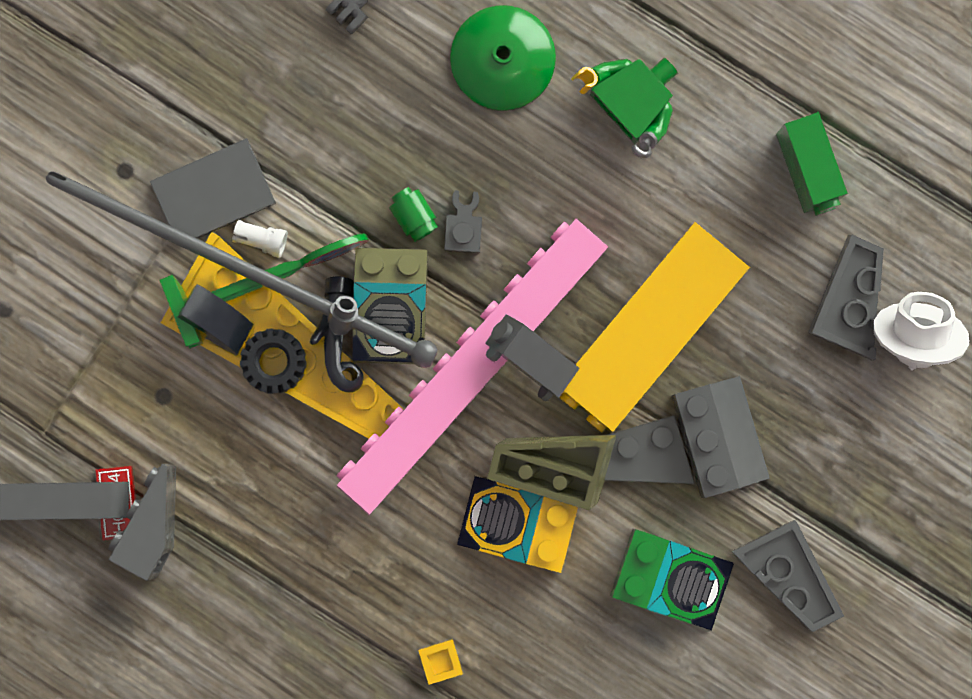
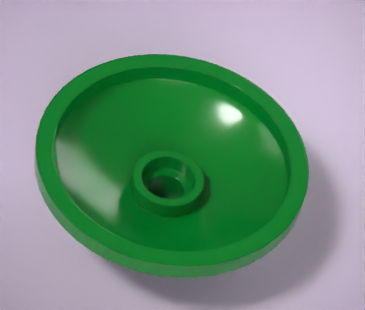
(500, 82)

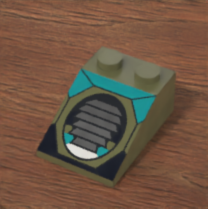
(392, 293)

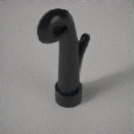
(334, 288)

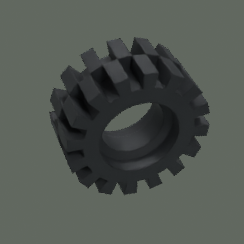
(251, 361)

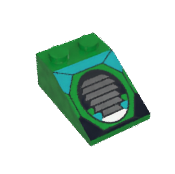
(672, 579)

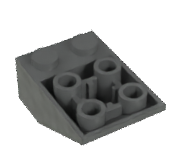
(151, 529)

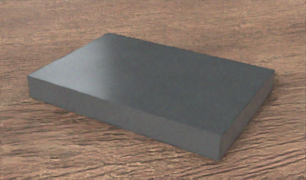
(214, 191)

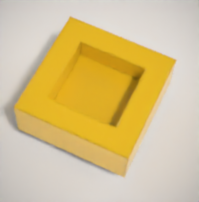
(440, 661)

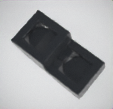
(216, 318)

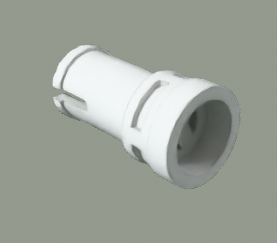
(269, 240)

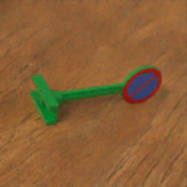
(176, 295)

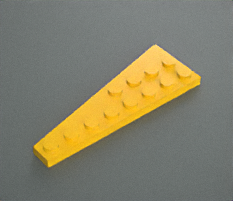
(267, 309)

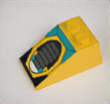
(517, 525)

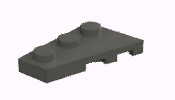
(851, 299)
(650, 454)
(792, 574)

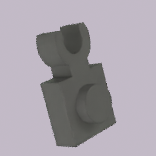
(463, 229)

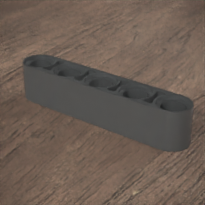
(64, 500)

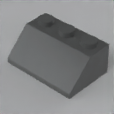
(720, 437)

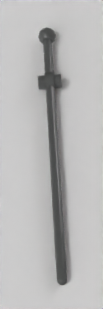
(341, 314)

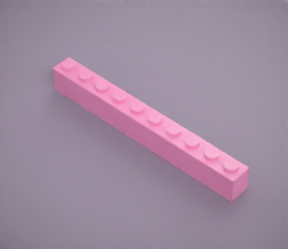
(468, 370)

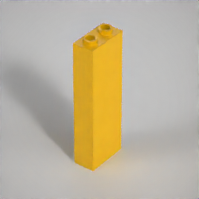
(653, 328)

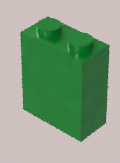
(812, 164)

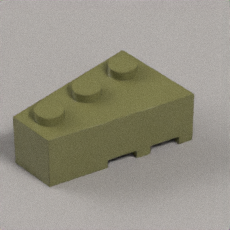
(555, 467)

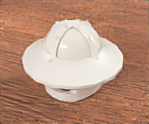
(920, 332)

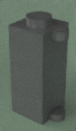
(531, 356)

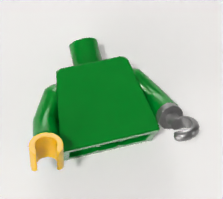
(633, 98)

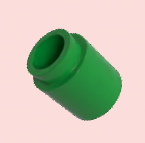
(413, 214)

